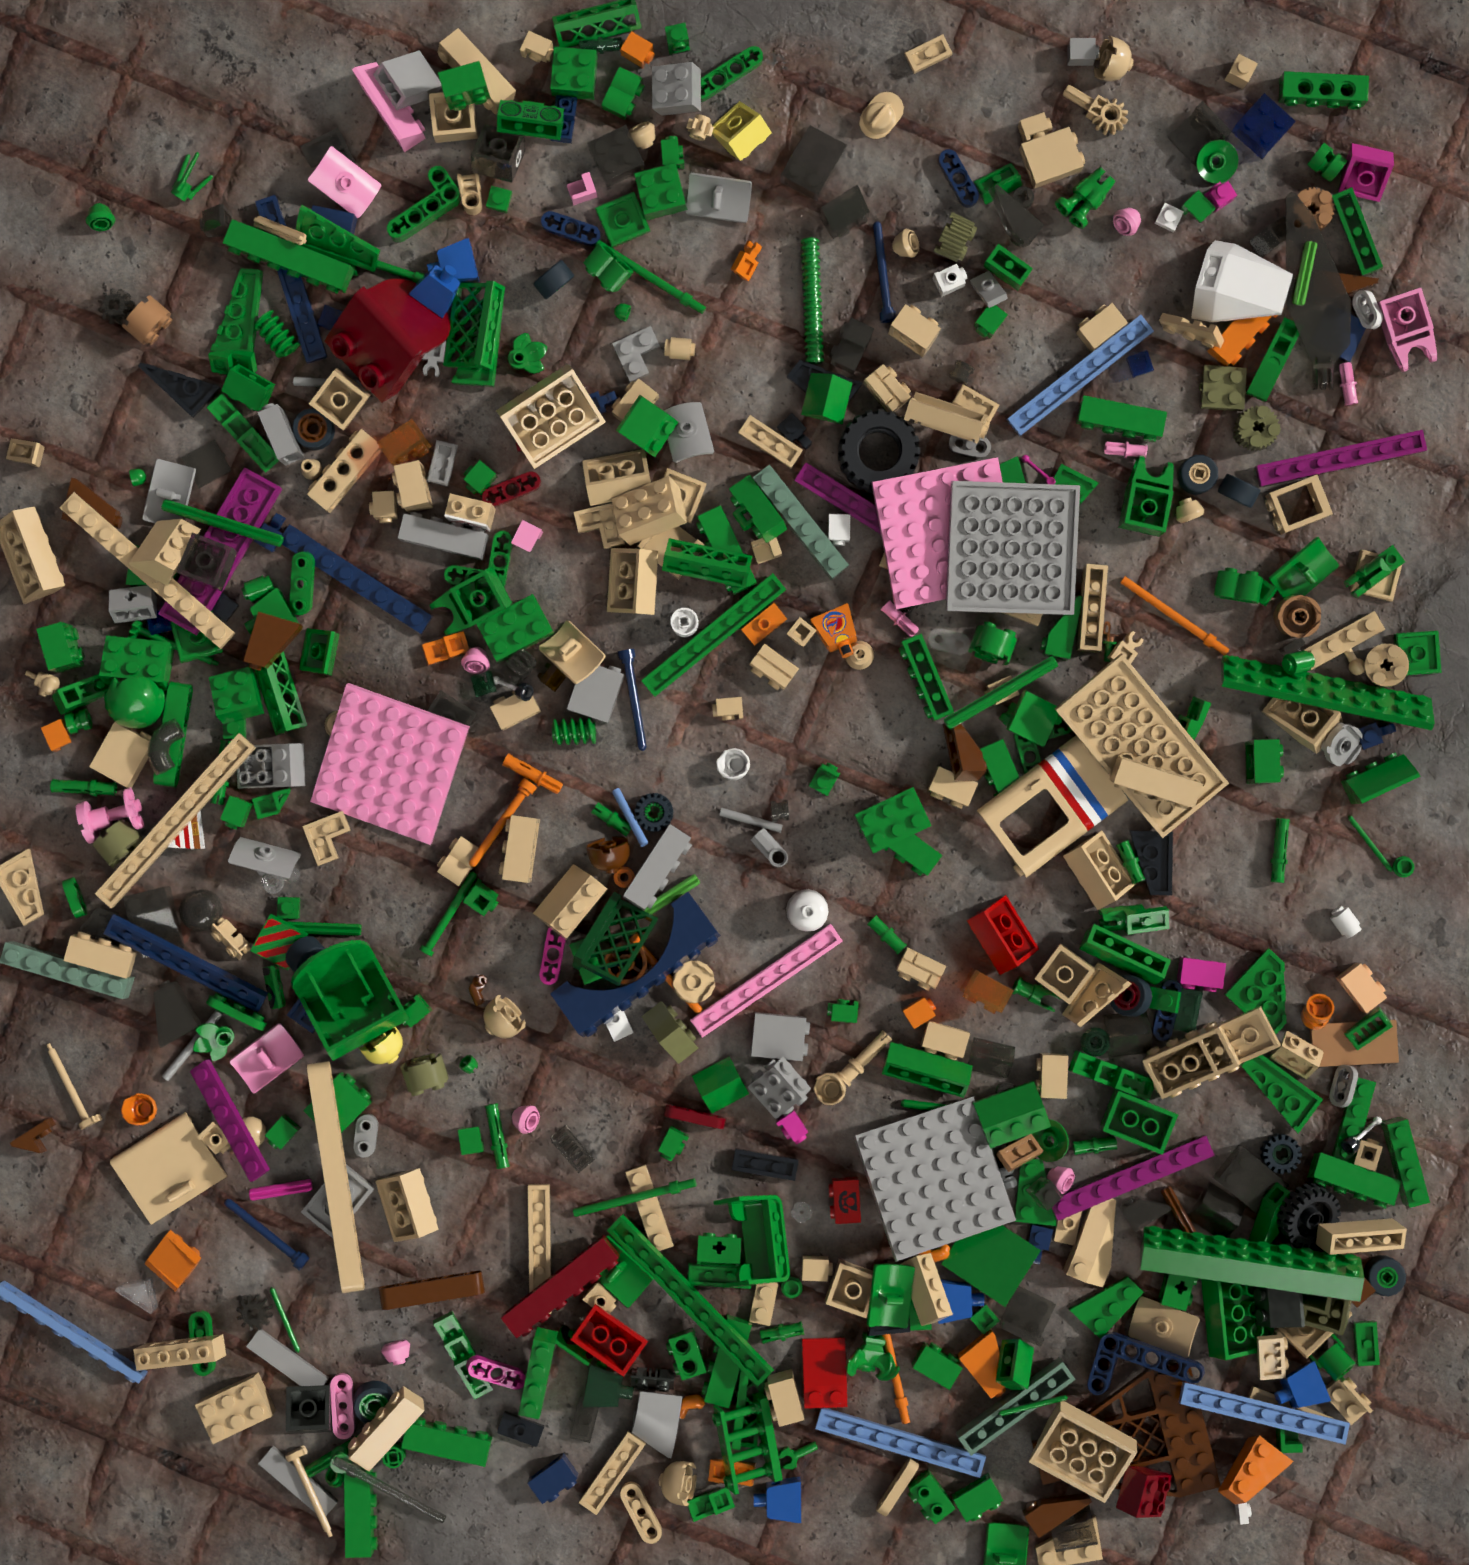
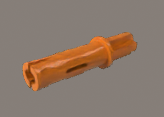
(532, 773)

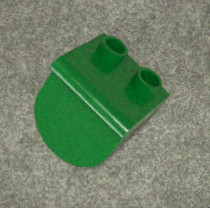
(347, 996)

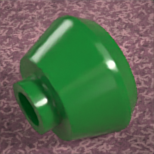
(100, 217)

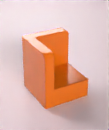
(56, 735)

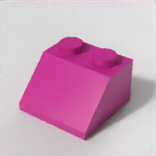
(1367, 171)

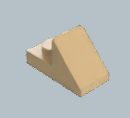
(25, 452)

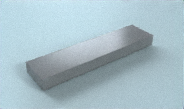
(286, 1360)
(286, 1473)

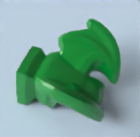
(872, 1355)

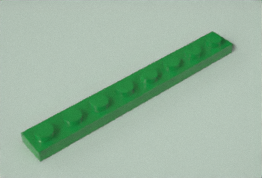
(713, 635)

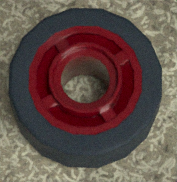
(1140, 999)

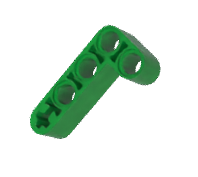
(421, 208)

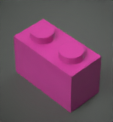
(1201, 973)

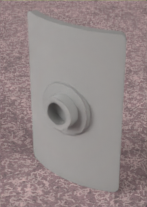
(719, 197)
(691, 433)
(168, 482)
(264, 858)

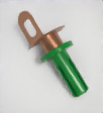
(1109, 641)

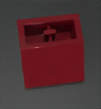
(1143, 1492)

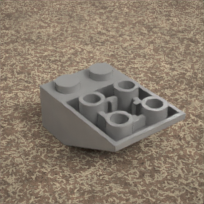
(273, 767)

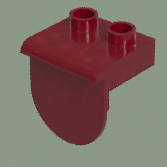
(386, 335)

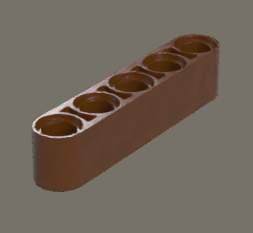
(431, 1290)

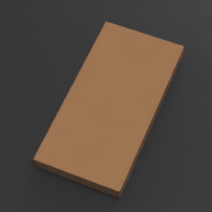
(1340, 1050)

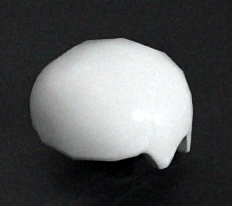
(733, 764)

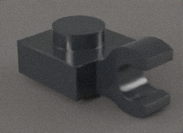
(793, 430)

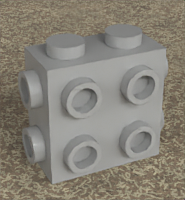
(779, 1087)

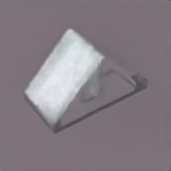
(140, 1293)

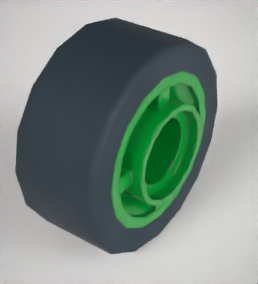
(367, 1393)

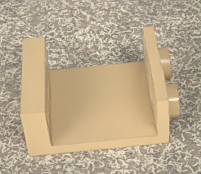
(660, 541)

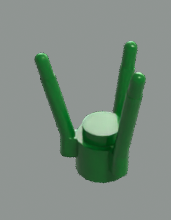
(181, 188)

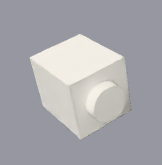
(839, 529)

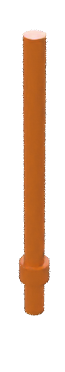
(1208, 639)
(900, 1401)

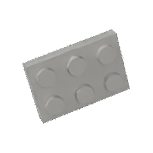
(318, 1210)

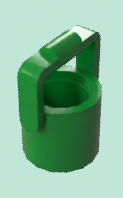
(1335, 1360)

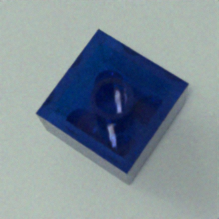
(1263, 126)

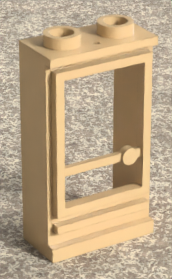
(947, 417)

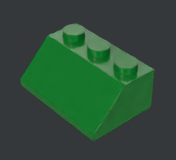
(1379, 778)
(1011, 1114)

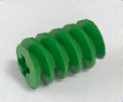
(275, 336)
(573, 731)

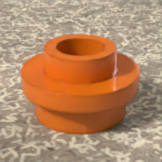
(624, 884)

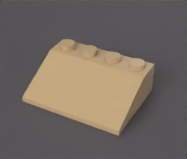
(551, 416)
(1083, 1451)

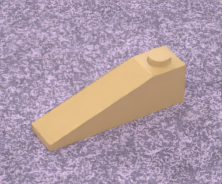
(1093, 1247)

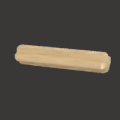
(280, 230)

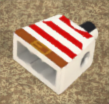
(191, 836)

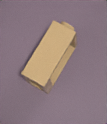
(1318, 497)

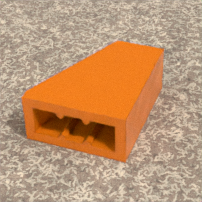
(982, 1361)

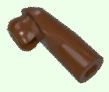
(476, 988)

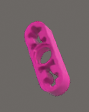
(556, 971)
(503, 1379)

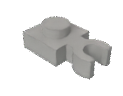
(434, 357)

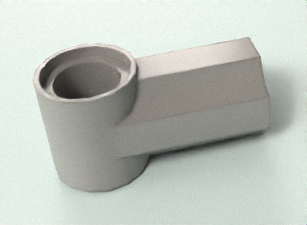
(768, 846)

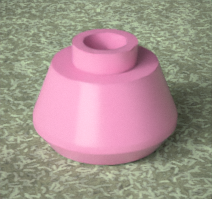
(1126, 221)
(475, 661)
(525, 1118)
(1062, 1178)
(396, 1351)

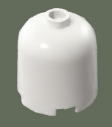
(807, 910)

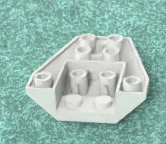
(1238, 285)

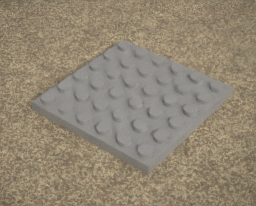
(1012, 547)
(934, 1179)

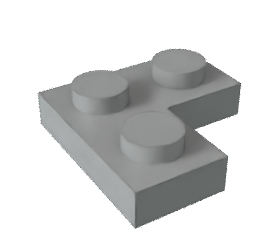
(630, 351)

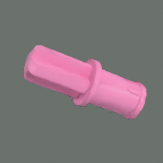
(1348, 384)
(1125, 449)
(900, 619)

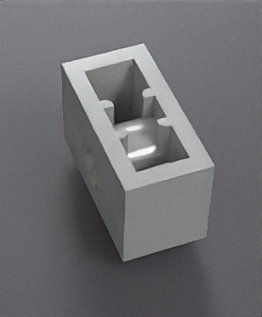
(132, 604)

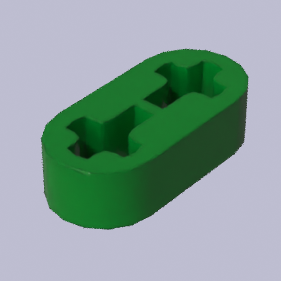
(74, 897)

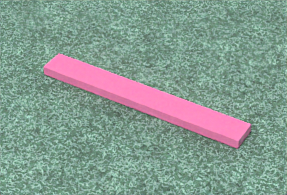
(766, 980)

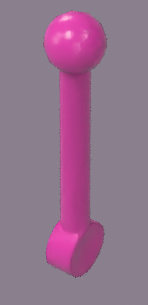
(1025, 459)

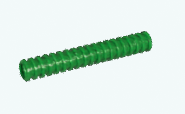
(812, 300)

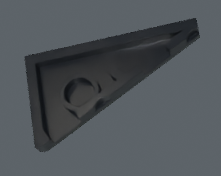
(186, 391)

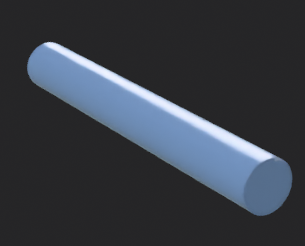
(630, 817)

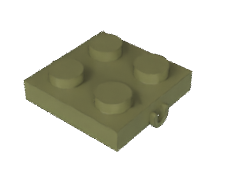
(1223, 388)

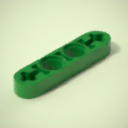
(729, 77)

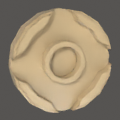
(694, 982)

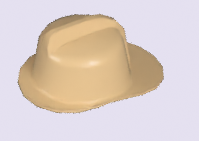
(881, 115)

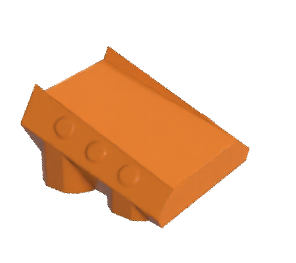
(173, 1260)

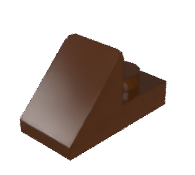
(31, 1141)

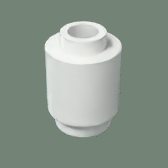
(1345, 921)

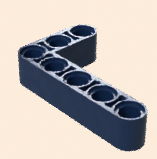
(1140, 1358)

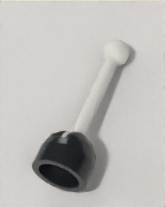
(519, 689)
(1352, 1144)

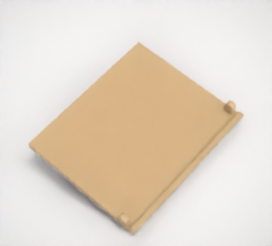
(167, 1168)

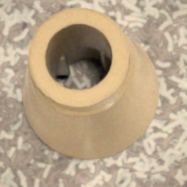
(315, 470)

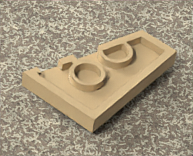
(1209, 336)
(21, 887)
(1096, 993)
(1306, 1338)
(1048, 1556)

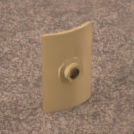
(572, 653)
(1163, 1326)

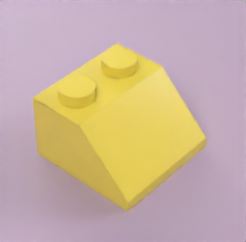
(741, 130)

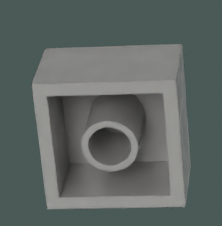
(676, 88)

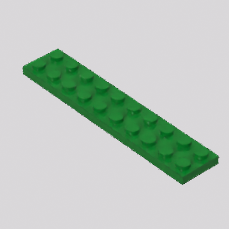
(1327, 692)

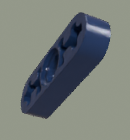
(945, 167)
(554, 229)
(1158, 1024)

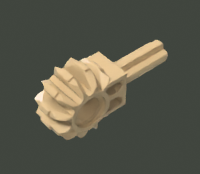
(1097, 110)

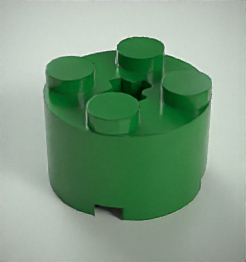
(992, 643)

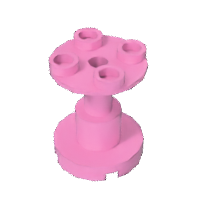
(102, 818)

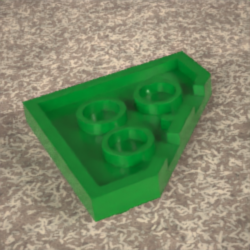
(1264, 987)

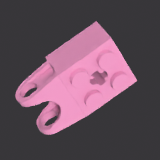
(1413, 332)

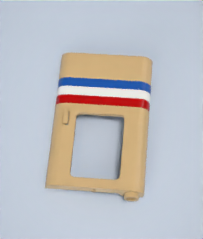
(1077, 786)

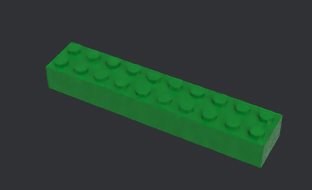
(1251, 1263)

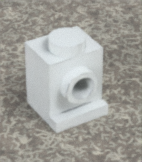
(946, 286)

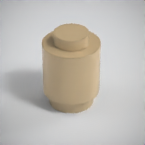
(679, 348)

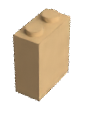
(1052, 157)
(122, 755)

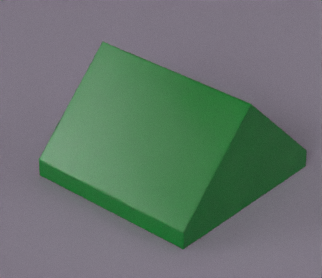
(826, 398)
(319, 651)
(720, 1084)

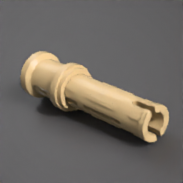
(857, 1065)

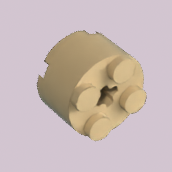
(1392, 654)

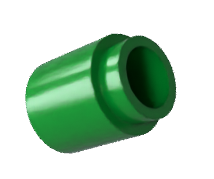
(257, 588)
(1298, 662)

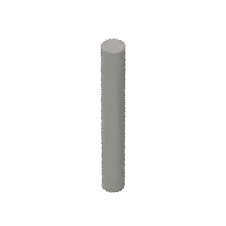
(751, 820)

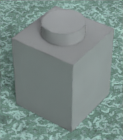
(1082, 51)

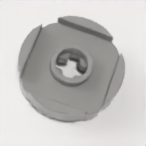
(1332, 745)

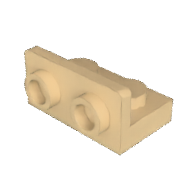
(1297, 1055)
(1271, 1356)
(1347, 1400)

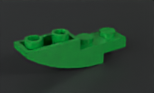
(1274, 360)

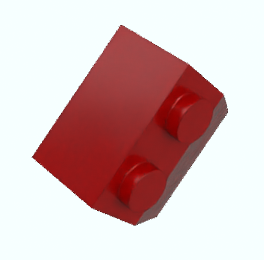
(824, 1372)

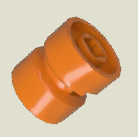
(1317, 1011)

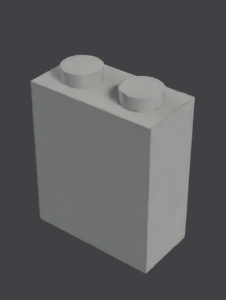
(407, 79)
(280, 434)
(597, 694)
(779, 1036)

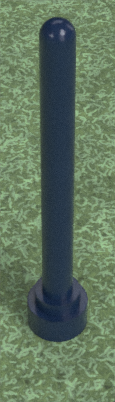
(887, 313)
(627, 658)
(298, 1259)

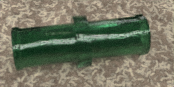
(602, 45)

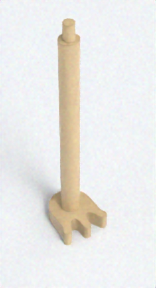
(86, 1121)
(294, 1456)

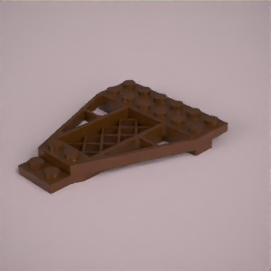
(1181, 1429)

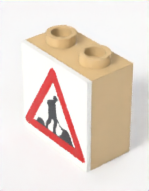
(470, 512)

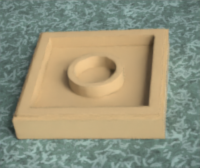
(690, 490)
(1385, 588)

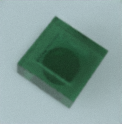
(483, 684)

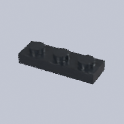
(765, 1164)

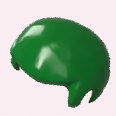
(134, 702)

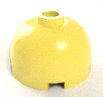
(383, 1048)

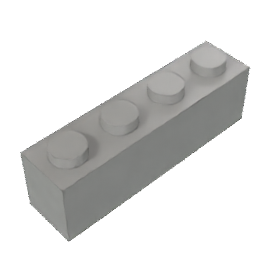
(442, 536)
(657, 867)

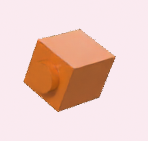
(637, 50)
(919, 1011)

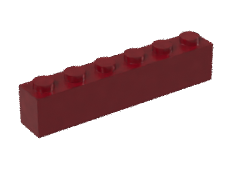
(560, 1286)

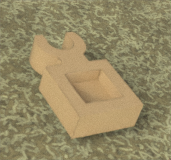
(1126, 648)

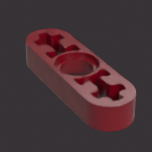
(523, 477)
(695, 1116)

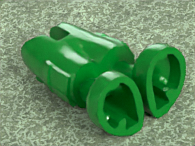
(1090, 192)

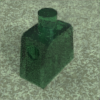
(605, 1388)

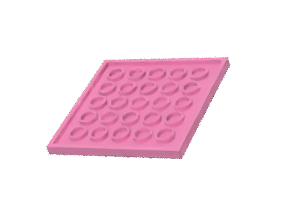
(915, 528)
(389, 763)

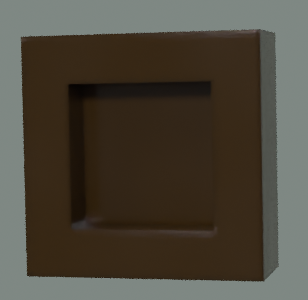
(553, 677)

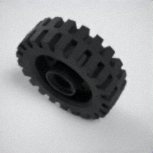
(1304, 1212)

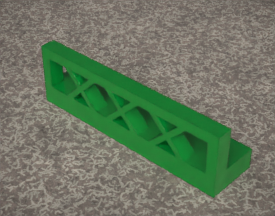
(593, 15)
(706, 566)
(273, 696)
(741, 1401)

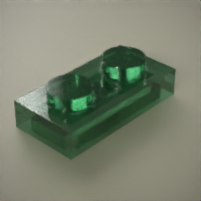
(1188, 1010)

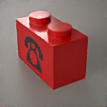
(845, 1199)

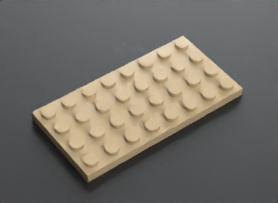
(1124, 717)

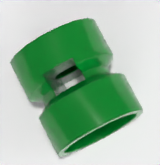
(1327, 162)

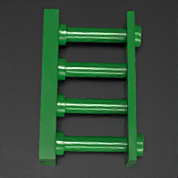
(767, 1447)

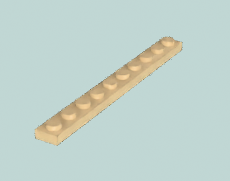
(125, 550)
(175, 820)

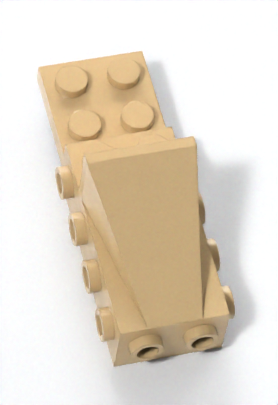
(1209, 1052)

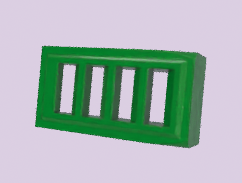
(1378, 1012)

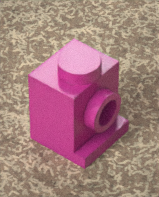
(1221, 195)
(793, 1127)

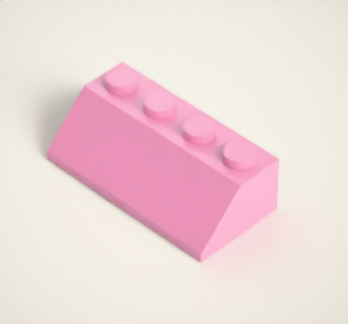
(400, 122)

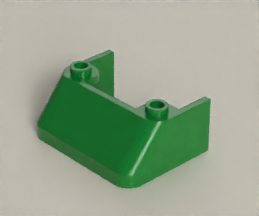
(763, 1239)

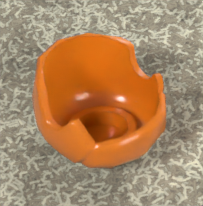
(139, 1109)

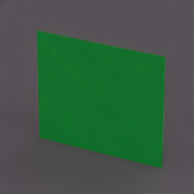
(992, 1262)

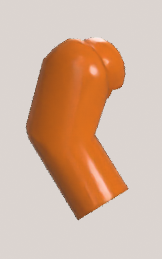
(691, 1402)

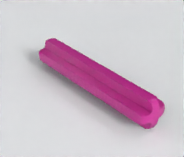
(280, 1189)

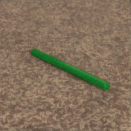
(1370, 843)
(284, 1319)
(1032, 1405)

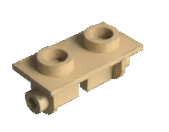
(223, 933)

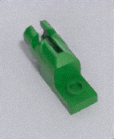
(1375, 571)
(1134, 918)

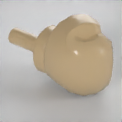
(46, 682)

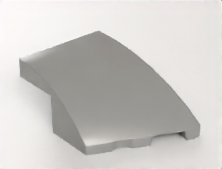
(657, 1420)

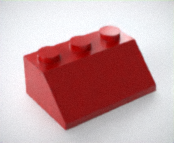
(1003, 935)
(608, 1340)

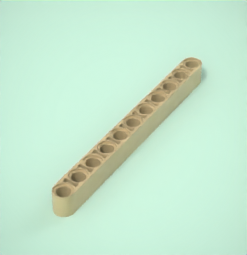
(335, 1177)

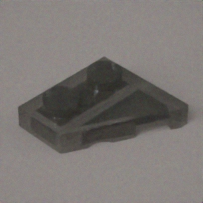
(1075, 1531)

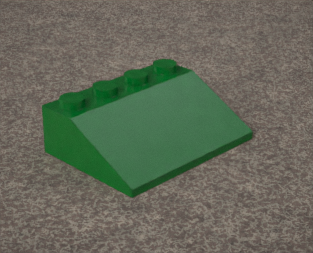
(1231, 1319)

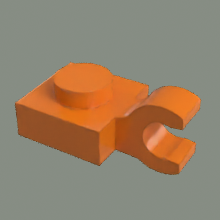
(745, 262)

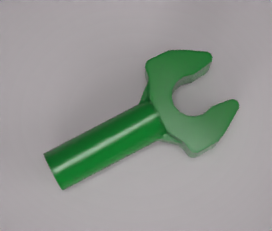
(796, 1454)

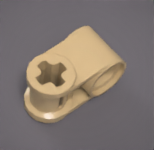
(470, 189)

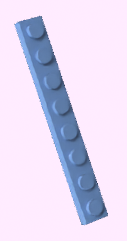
(1080, 375)
(78, 1337)
(1264, 1413)
(900, 1442)

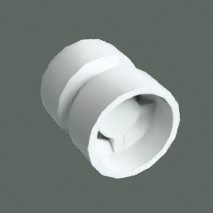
(684, 622)

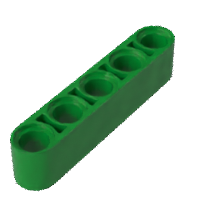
(178, 707)

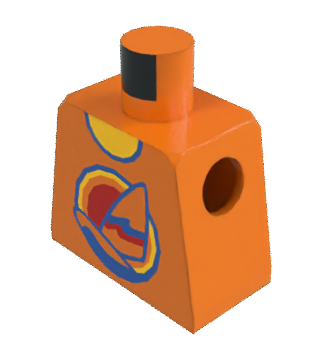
(836, 630)

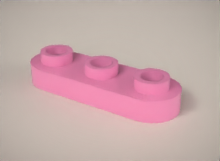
(339, 1414)

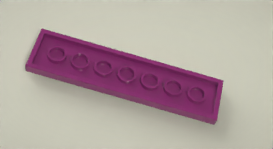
(246, 503)

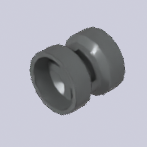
(1007, 1177)

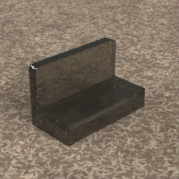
(991, 1057)

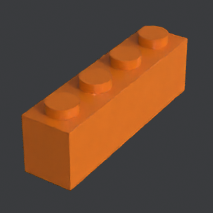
(1238, 336)

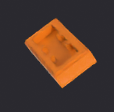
(764, 624)

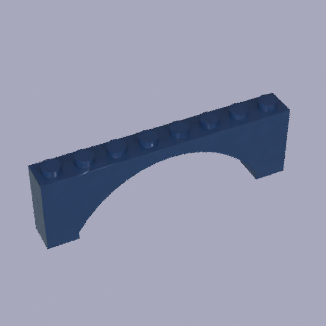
(591, 1008)

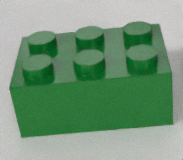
(515, 628)
(136, 657)
(892, 820)
(1138, 1121)

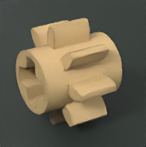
(699, 127)

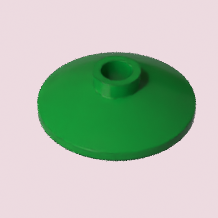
(1226, 165)
(1052, 1151)

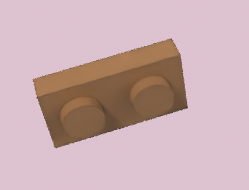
(1019, 1152)

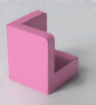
(582, 189)
(526, 536)

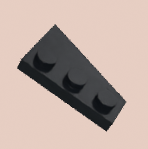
(802, 371)
(1155, 860)

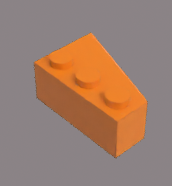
(1253, 1470)

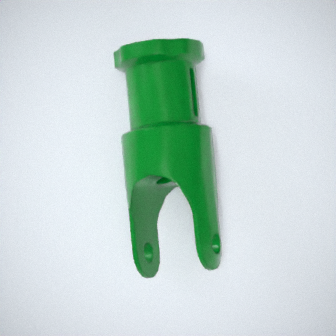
(1033, 993)

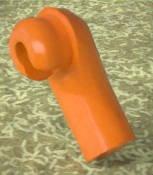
(939, 1254)

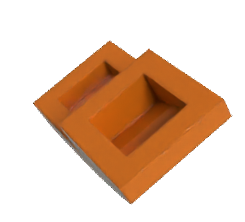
(445, 648)
(717, 1471)

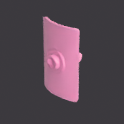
(344, 182)
(267, 1057)

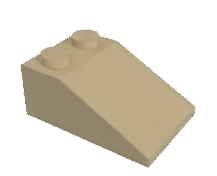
(1304, 722)

